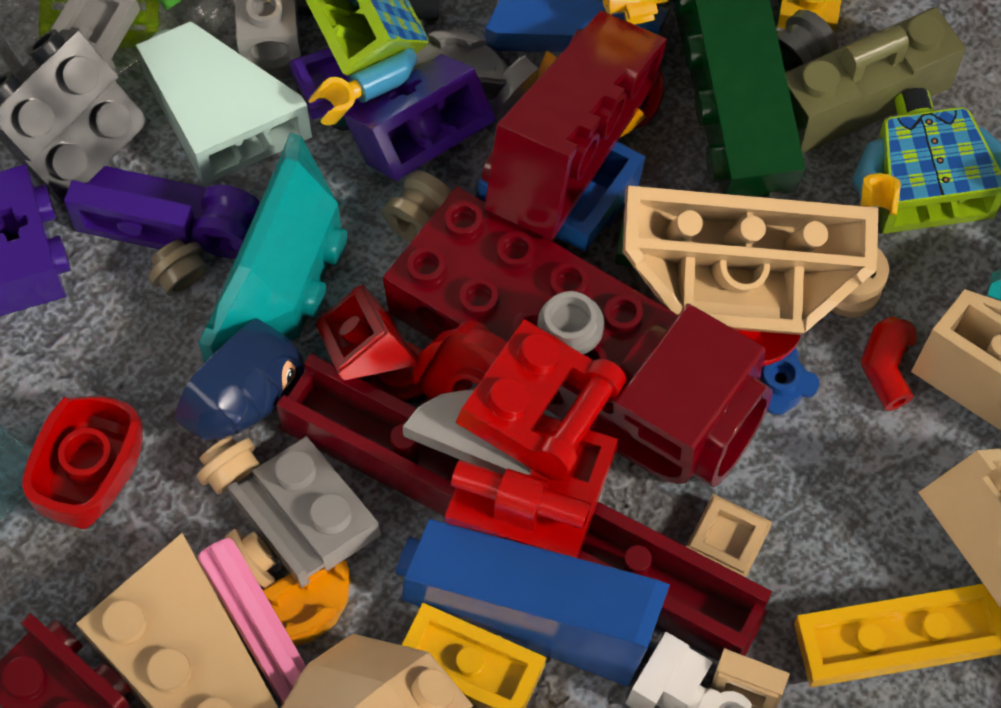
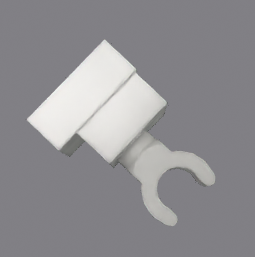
(674, 681)

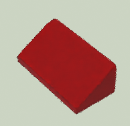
(363, 336)

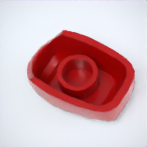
(82, 459)

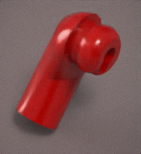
(881, 360)

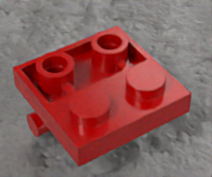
(531, 506)

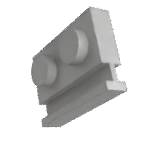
(305, 511)

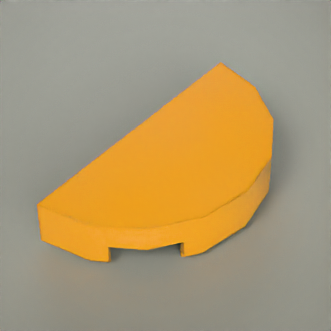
(311, 609)

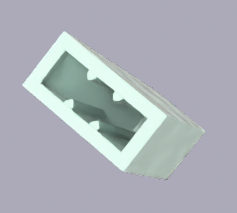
(219, 101)

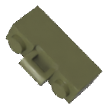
(865, 77)

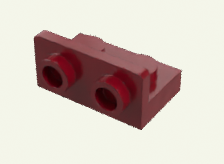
(50, 674)

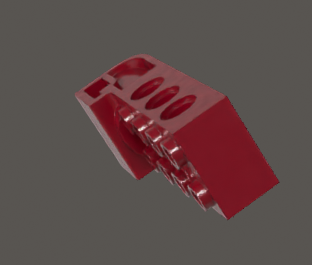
(689, 377)

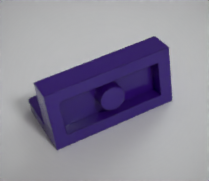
(134, 207)

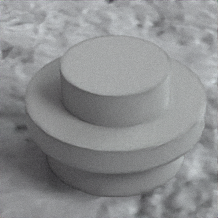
(573, 320)

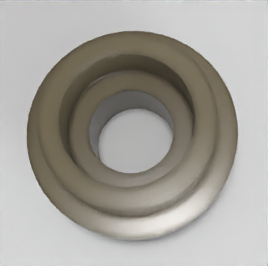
(177, 266)

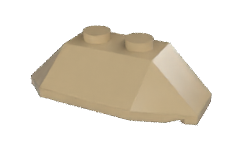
(749, 257)

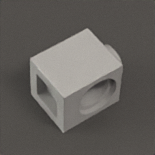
(268, 34)

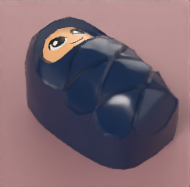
(240, 383)

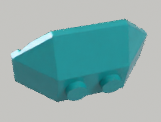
(282, 254)

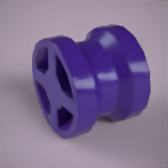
(224, 220)

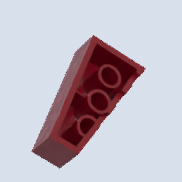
(570, 123)

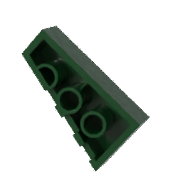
(741, 95)

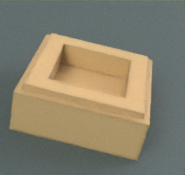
(729, 535)
(755, 680)

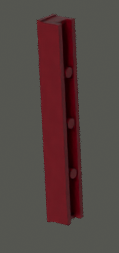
(364, 430)

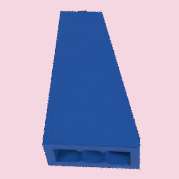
(535, 597)

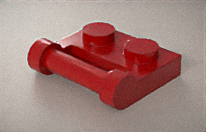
(522, 387)

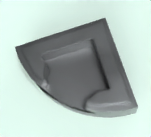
(519, 79)

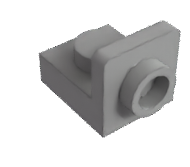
(100, 22)

